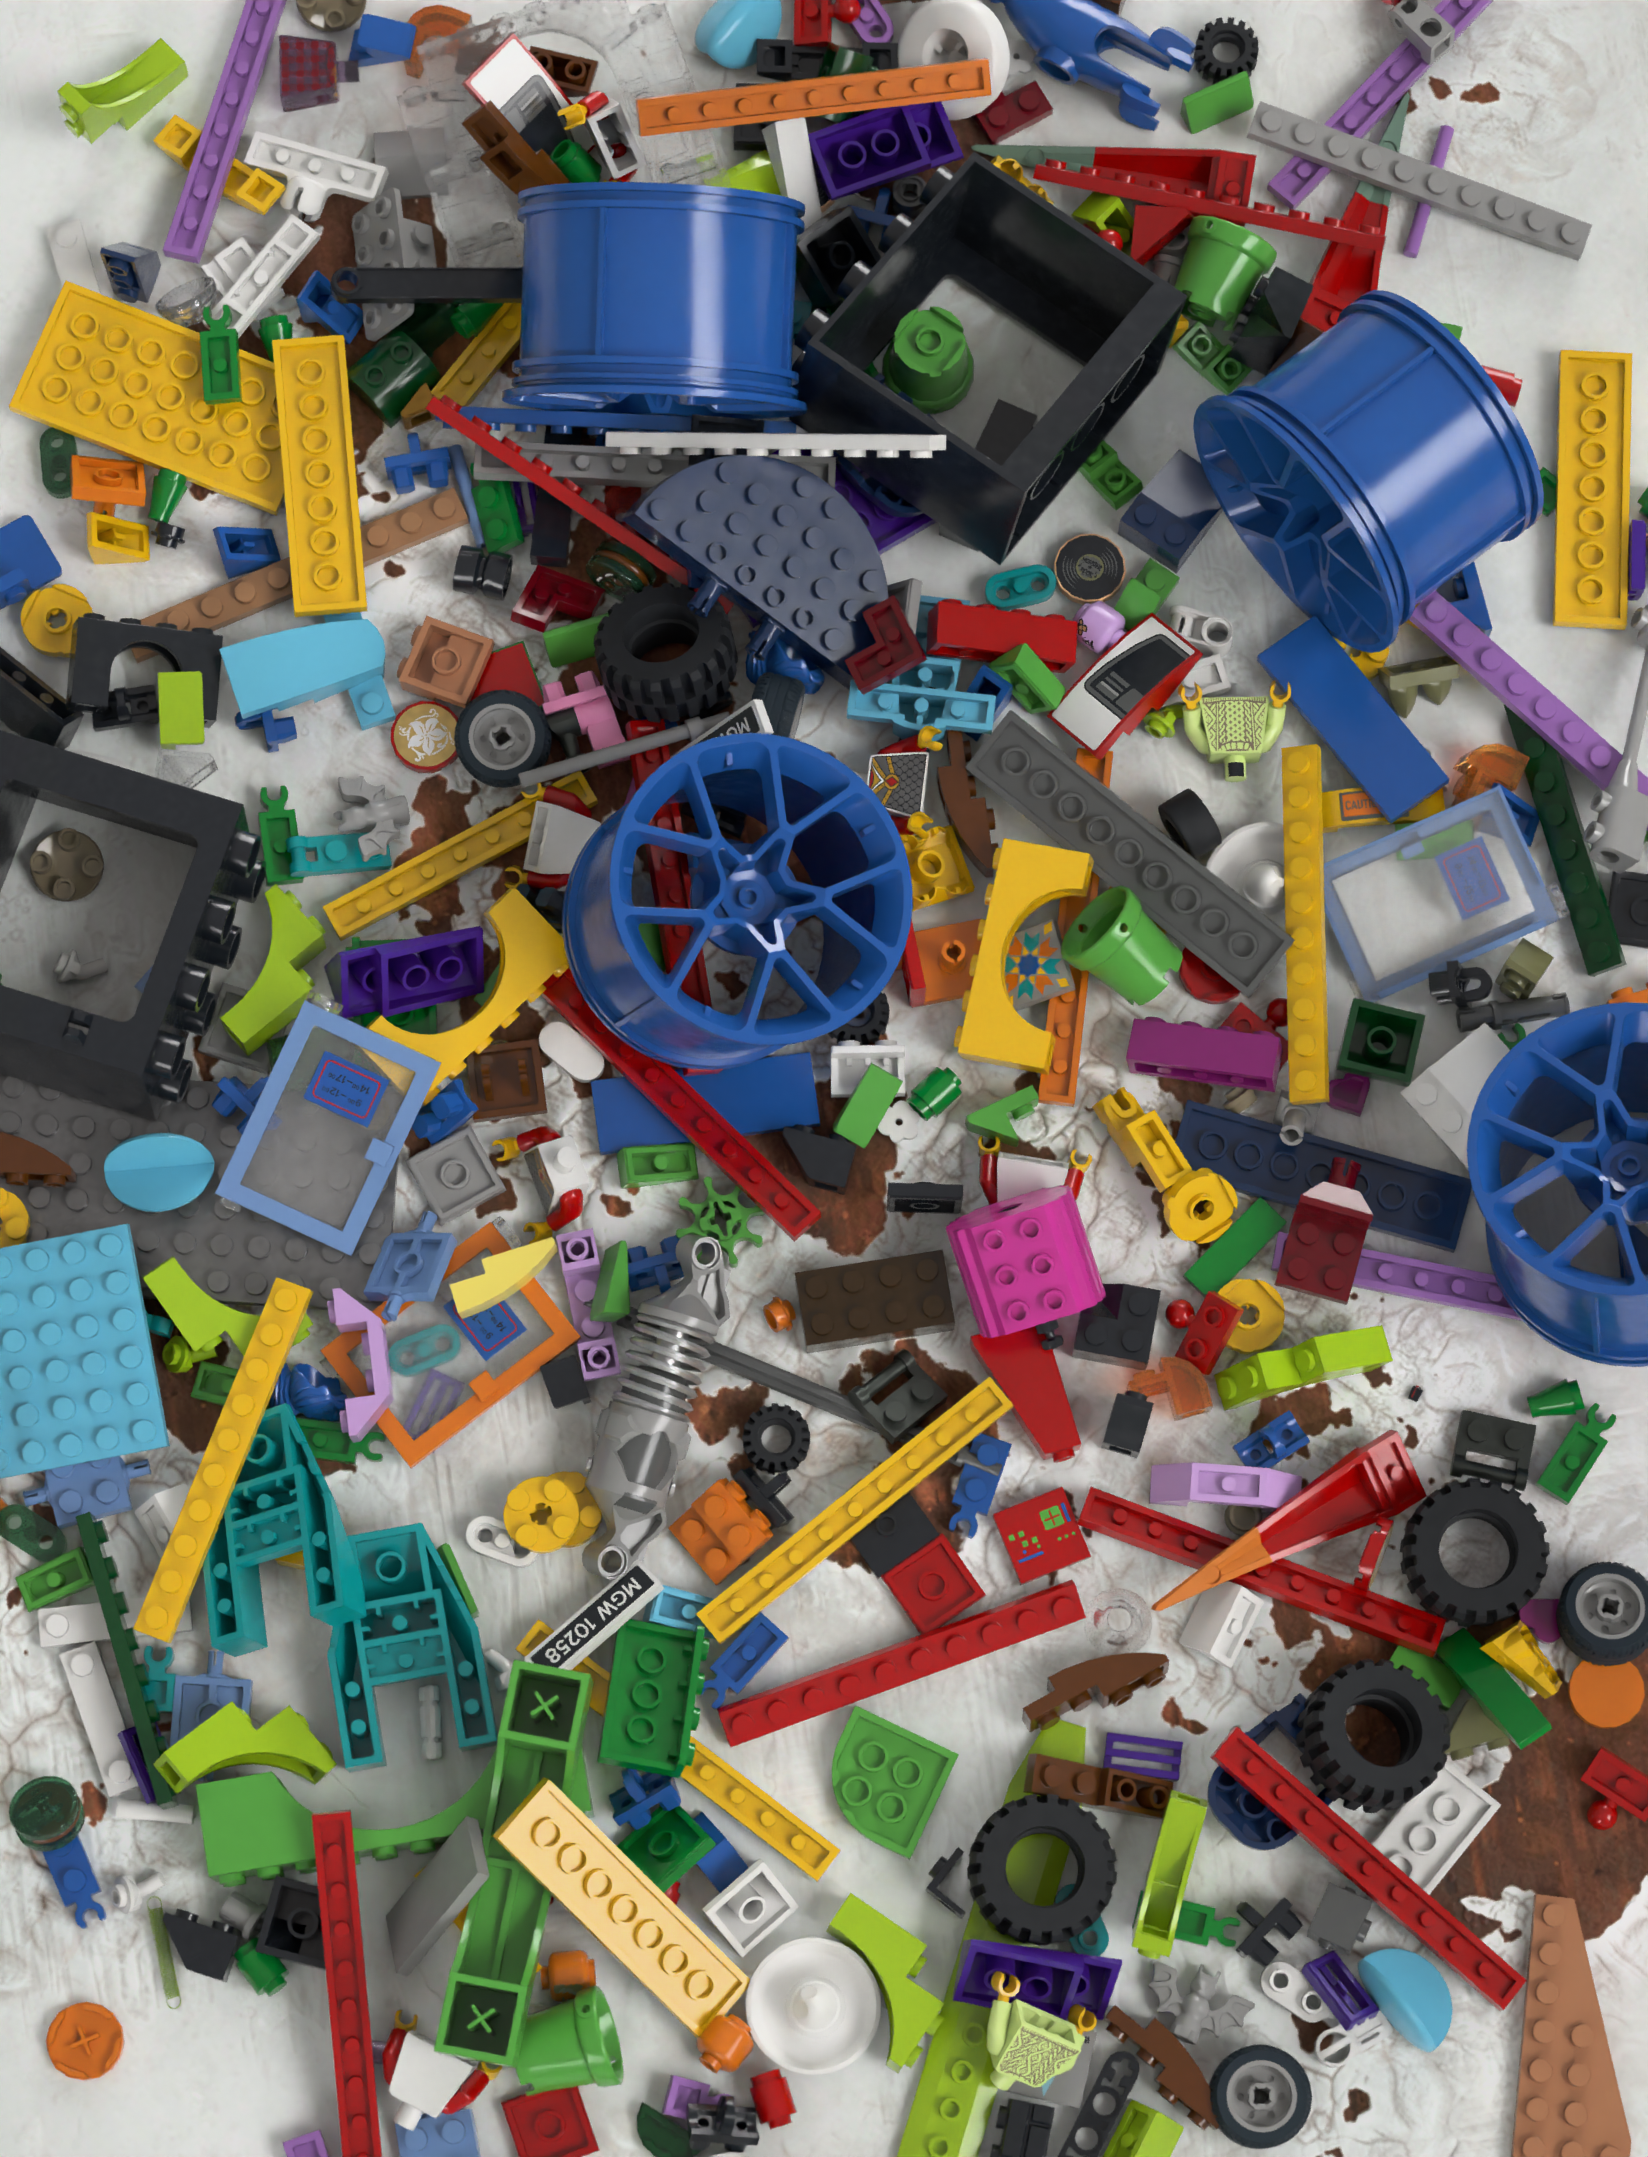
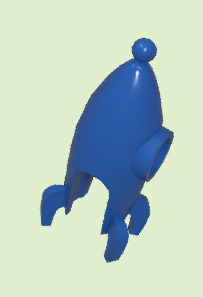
(1074, 34)

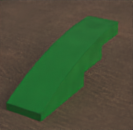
(1492, 1688)

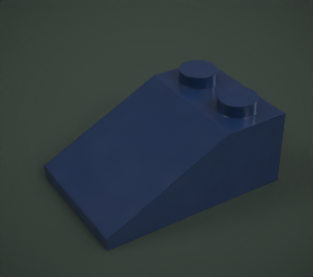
(1172, 512)

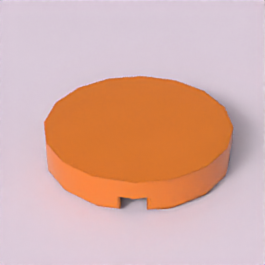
(1606, 1694)
(85, 2041)

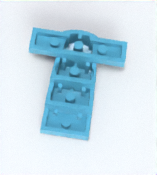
(313, 665)
(913, 705)

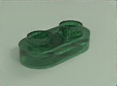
(57, 460)
(31, 1532)

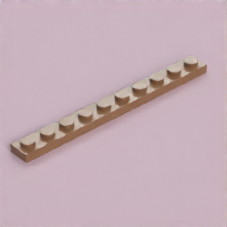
(274, 582)

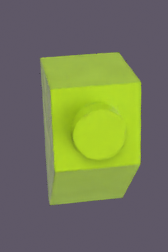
(1106, 212)

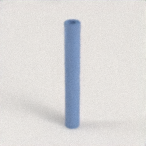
(465, 485)

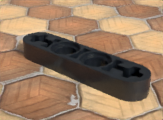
(1090, 2118)

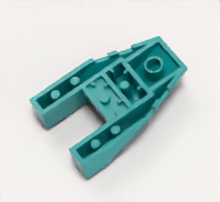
(274, 1512)
(410, 1632)

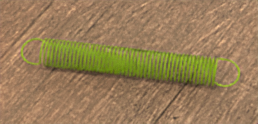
(169, 1952)

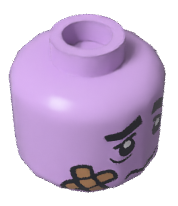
(1099, 626)

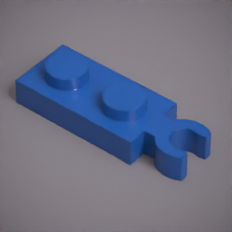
(977, 1486)
(745, 1658)
(75, 1879)

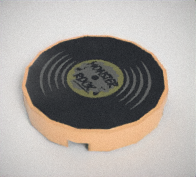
(1089, 569)

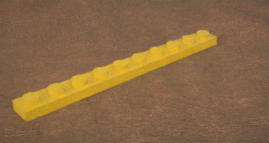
(1305, 924)
(223, 1460)
(854, 1510)
(724, 1785)

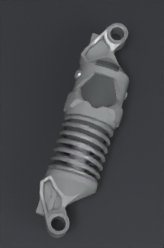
(646, 1422)

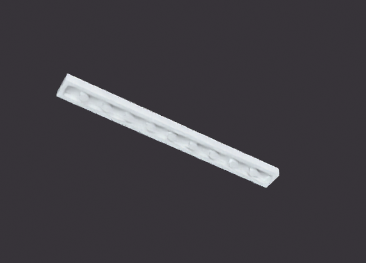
(788, 443)

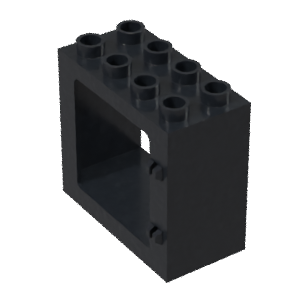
(1039, 272)
(137, 1060)

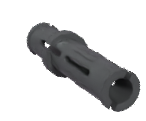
(1517, 1011)

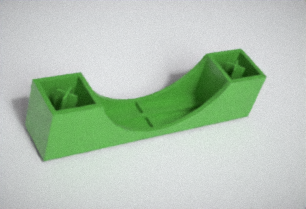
(261, 1830)
(508, 1915)

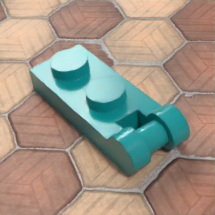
(333, 855)

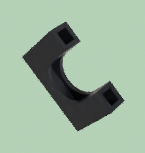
(99, 641)

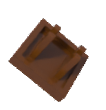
(507, 1081)

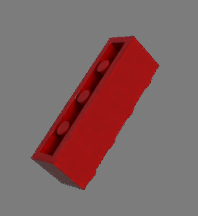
(987, 633)

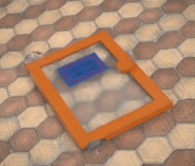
(454, 1367)

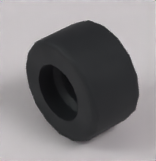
(1190, 823)

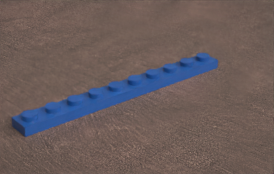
(596, 423)

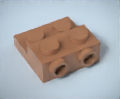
(444, 662)

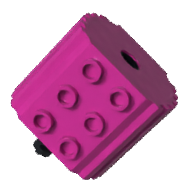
(1026, 1263)

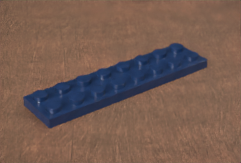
(1250, 1155)

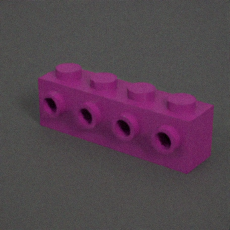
(1204, 1054)

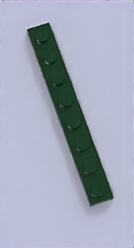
(1569, 850)
(124, 1643)

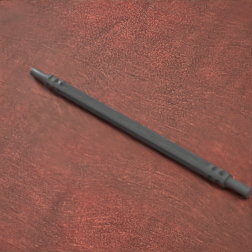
(798, 1388)

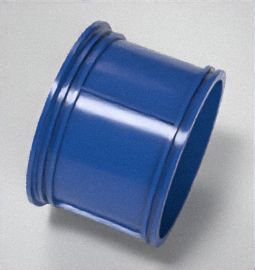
(658, 300)
(1370, 467)
(742, 900)
(1549, 1081)

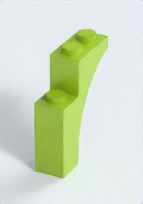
(122, 95)
(282, 982)
(201, 1316)
(1304, 1364)
(231, 1741)
(1168, 1874)
(891, 1957)

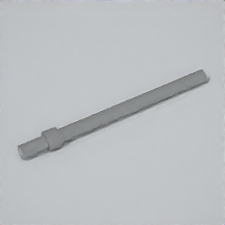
(691, 729)

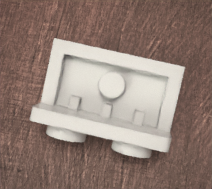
(851, 1061)

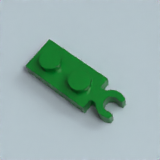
(220, 360)
(497, 515)
(274, 829)
(333, 1445)
(1575, 1457)
(1198, 1924)

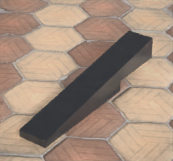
(552, 517)

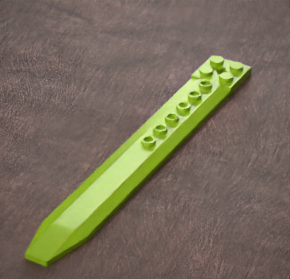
(955, 2083)

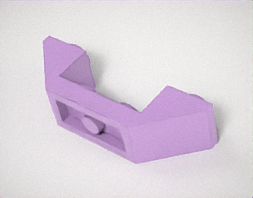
(581, 1275)
(364, 1411)
(1221, 1484)

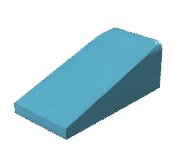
(676, 1609)

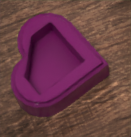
(1349, 1093)
(1541, 1618)

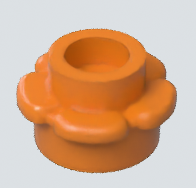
(779, 1314)

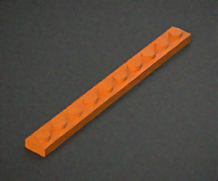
(813, 97)
(1067, 1010)

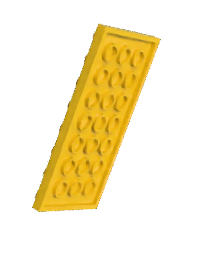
(140, 393)

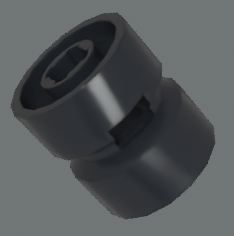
(482, 572)

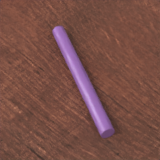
(1423, 210)

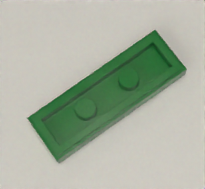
(1235, 1248)

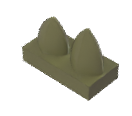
(1403, 681)

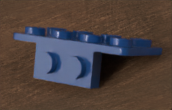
(24, 561)

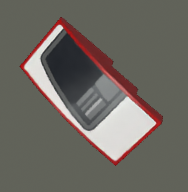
(525, 96)
(1125, 685)

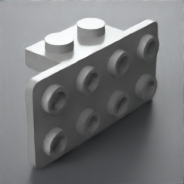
(389, 241)

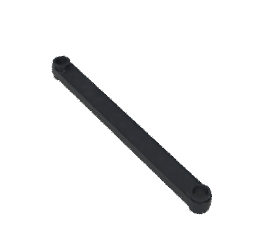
(429, 285)

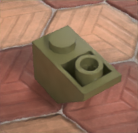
(1523, 970)
(1473, 1730)

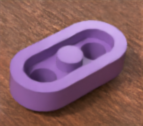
(873, 18)

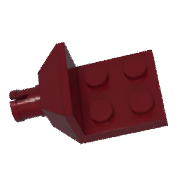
(1326, 1237)

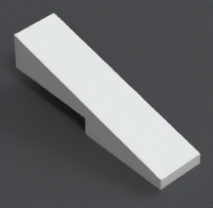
(793, 165)

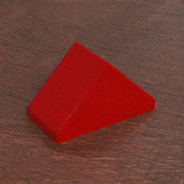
(1156, 228)

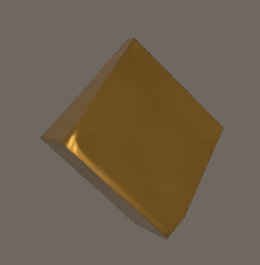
(415, 412)

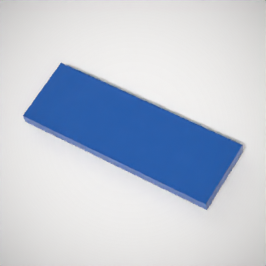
(1353, 719)
(749, 1097)

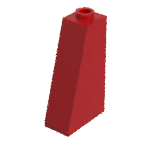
(1034, 1387)

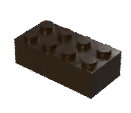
(874, 1301)

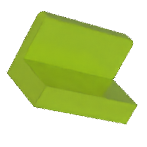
(181, 709)
(1144, 2133)

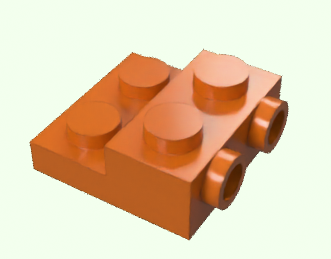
(722, 1530)

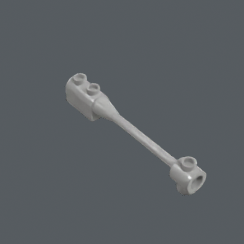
(1622, 810)

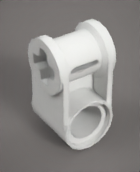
(1198, 627)

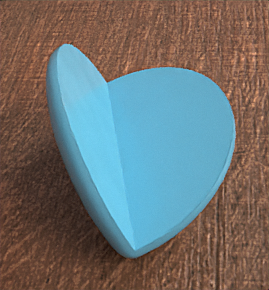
(732, 29)
(158, 1171)
(1409, 1995)

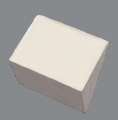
(750, 1908)

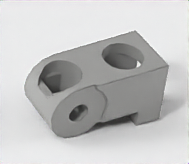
(1423, 28)

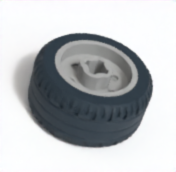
(782, 700)
(490, 717)
(1604, 1613)
(1286, 2096)

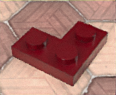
(1013, 113)
(554, 591)
(894, 649)

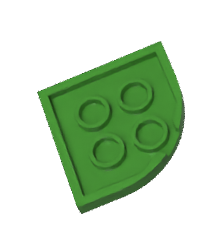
(888, 1780)

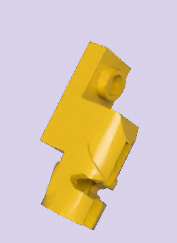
(1142, 1138)

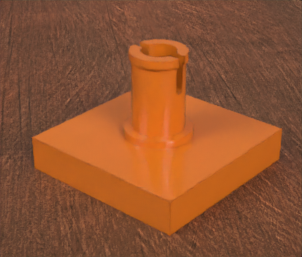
(107, 482)
(946, 959)

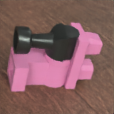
(582, 714)

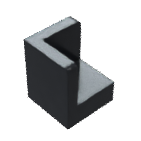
(565, 1382)

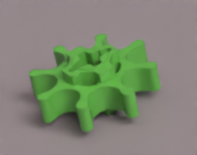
(736, 1216)

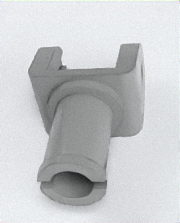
(1294, 1119)

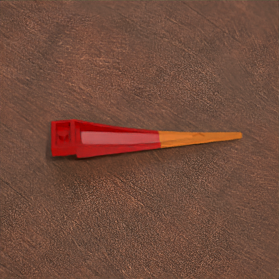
(1344, 1498)

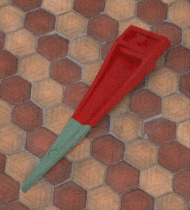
(1202, 169)
(1347, 269)

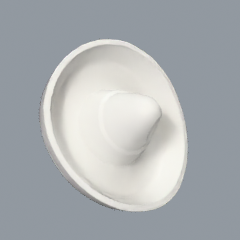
(956, 32)
(1254, 867)
(813, 2006)

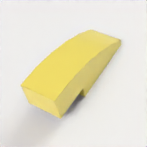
(503, 1277)

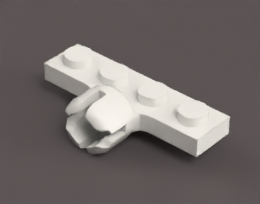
(313, 174)

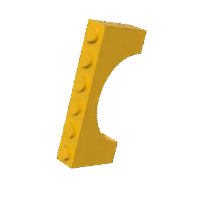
(1024, 881)
(528, 957)

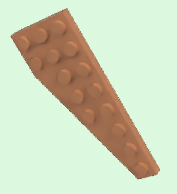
(1566, 2071)

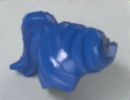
(785, 661)
(309, 1393)

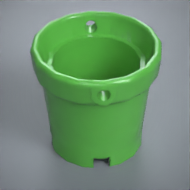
(1221, 270)
(929, 360)
(1121, 946)
(571, 2045)

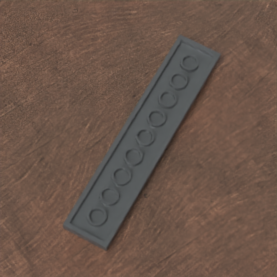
(1131, 853)

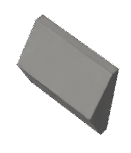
(398, 155)

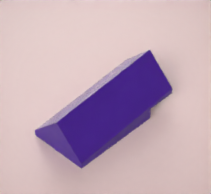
(882, 147)
(408, 973)
(1046, 1977)

